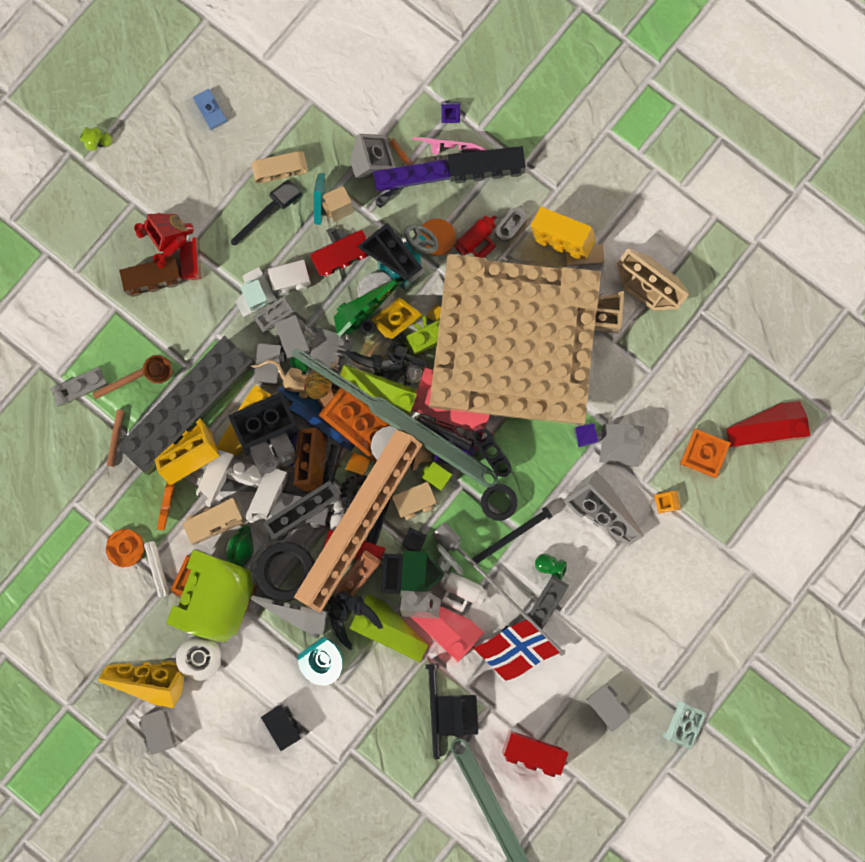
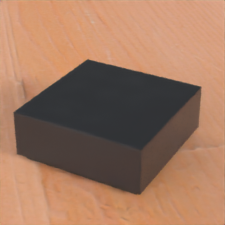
(414, 540)

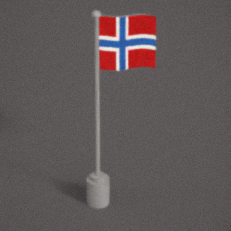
(517, 646)

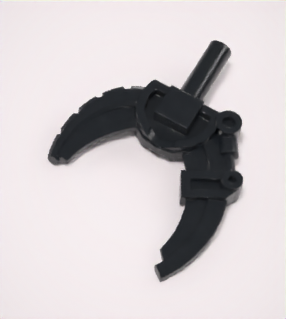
(396, 355)
(341, 611)

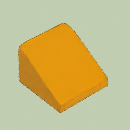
(358, 464)
(667, 502)

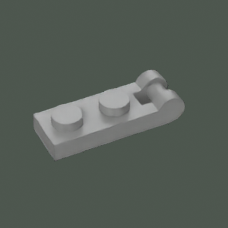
(79, 386)

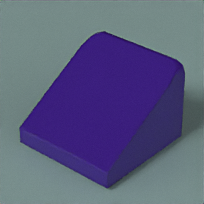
(450, 112)

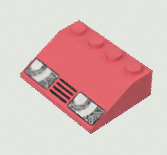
(453, 420)

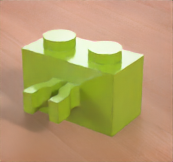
(424, 338)

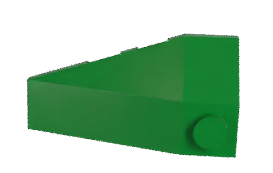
(355, 312)

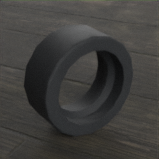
(513, 502)

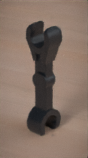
(382, 199)

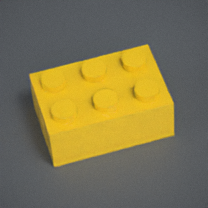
(563, 233)

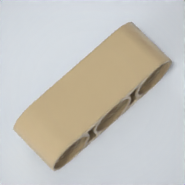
(279, 167)

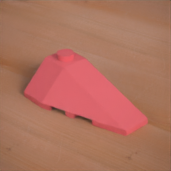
(451, 632)

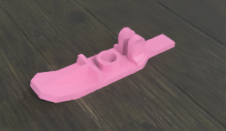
(436, 143)

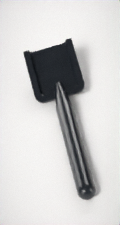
(282, 196)

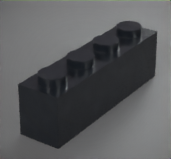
(486, 164)

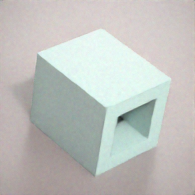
(254, 295)

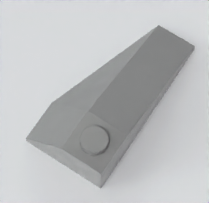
(600, 503)

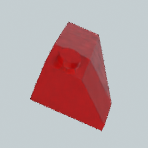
(777, 424)

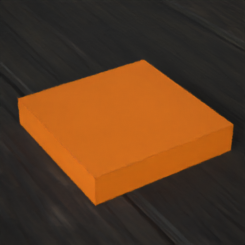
(705, 453)

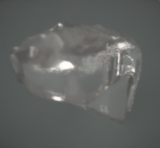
(413, 374)

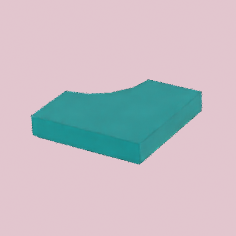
(319, 191)

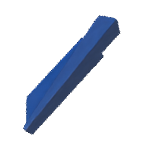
(309, 410)

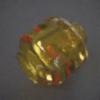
(316, 385)

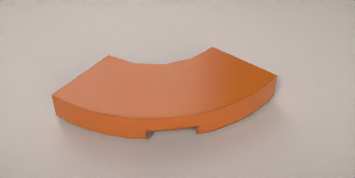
(164, 512)

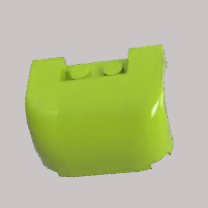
(212, 598)

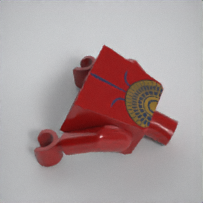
(166, 232)

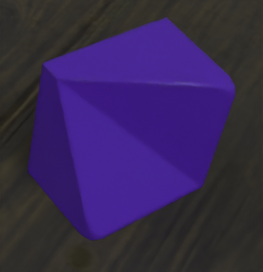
(586, 435)

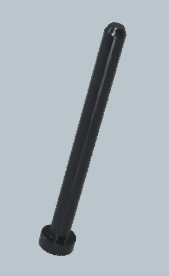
(513, 535)
(434, 708)

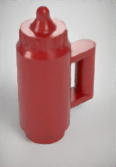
(475, 236)

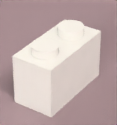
(289, 278)

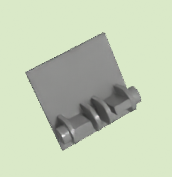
(330, 349)

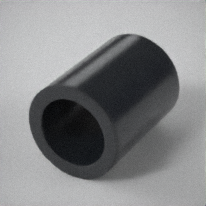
(370, 332)

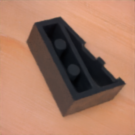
(392, 253)

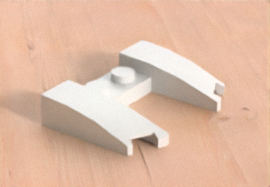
(226, 466)

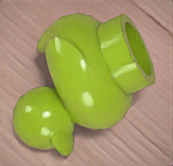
(93, 136)

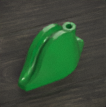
(239, 546)

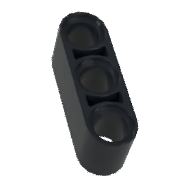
(495, 459)

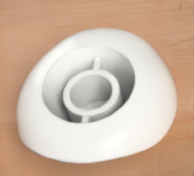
(198, 658)

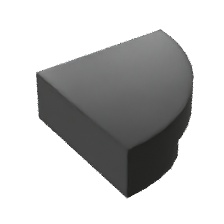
(336, 234)

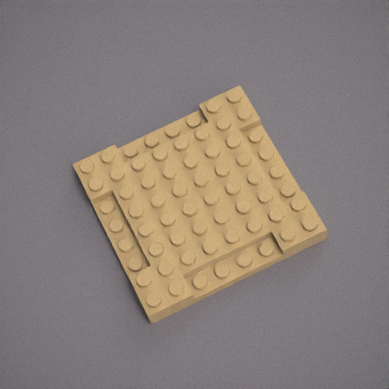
(515, 340)

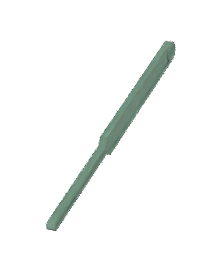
(406, 424)
(489, 804)

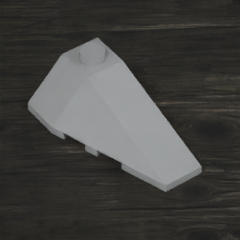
(299, 616)

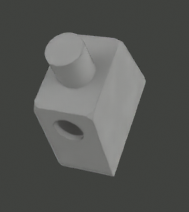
(418, 604)

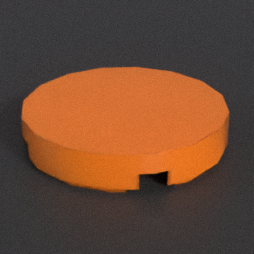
(443, 232)
(125, 548)

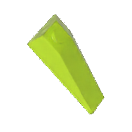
(376, 386)
(395, 632)

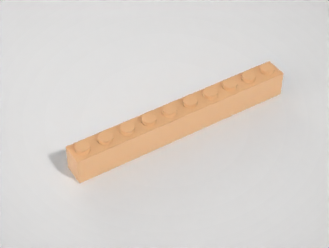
(358, 521)

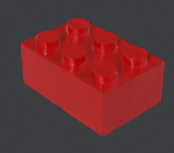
(338, 253)
(534, 753)

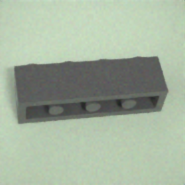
(301, 510)

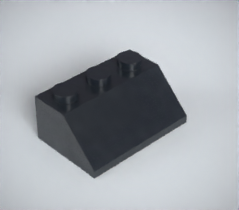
(263, 421)

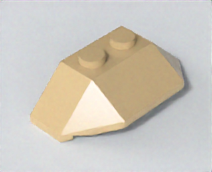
(650, 281)

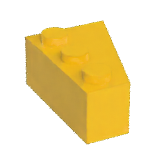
(188, 455)

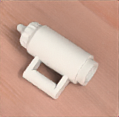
(463, 588)

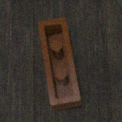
(150, 277)
(310, 459)

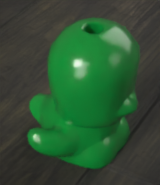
(549, 565)

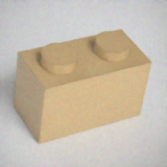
(337, 204)
(414, 501)

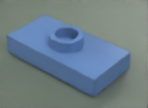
(209, 109)

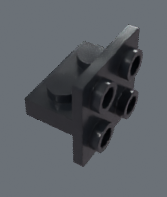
(457, 715)

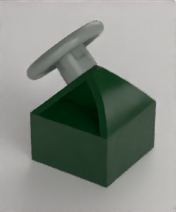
(422, 572)

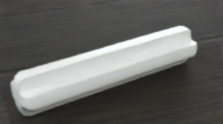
(156, 568)

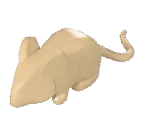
(292, 381)

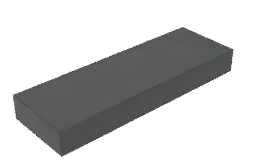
(548, 601)

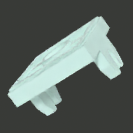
(688, 737)

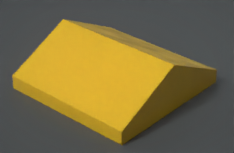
(395, 318)

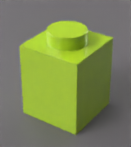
(436, 476)

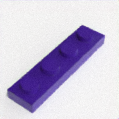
(411, 175)

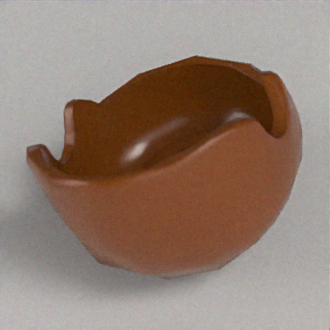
(157, 369)

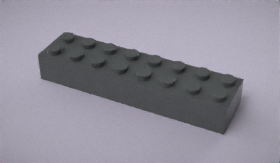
(186, 403)

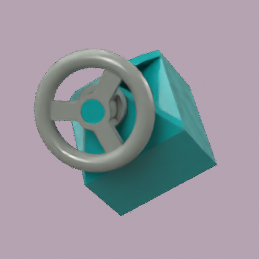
(416, 246)

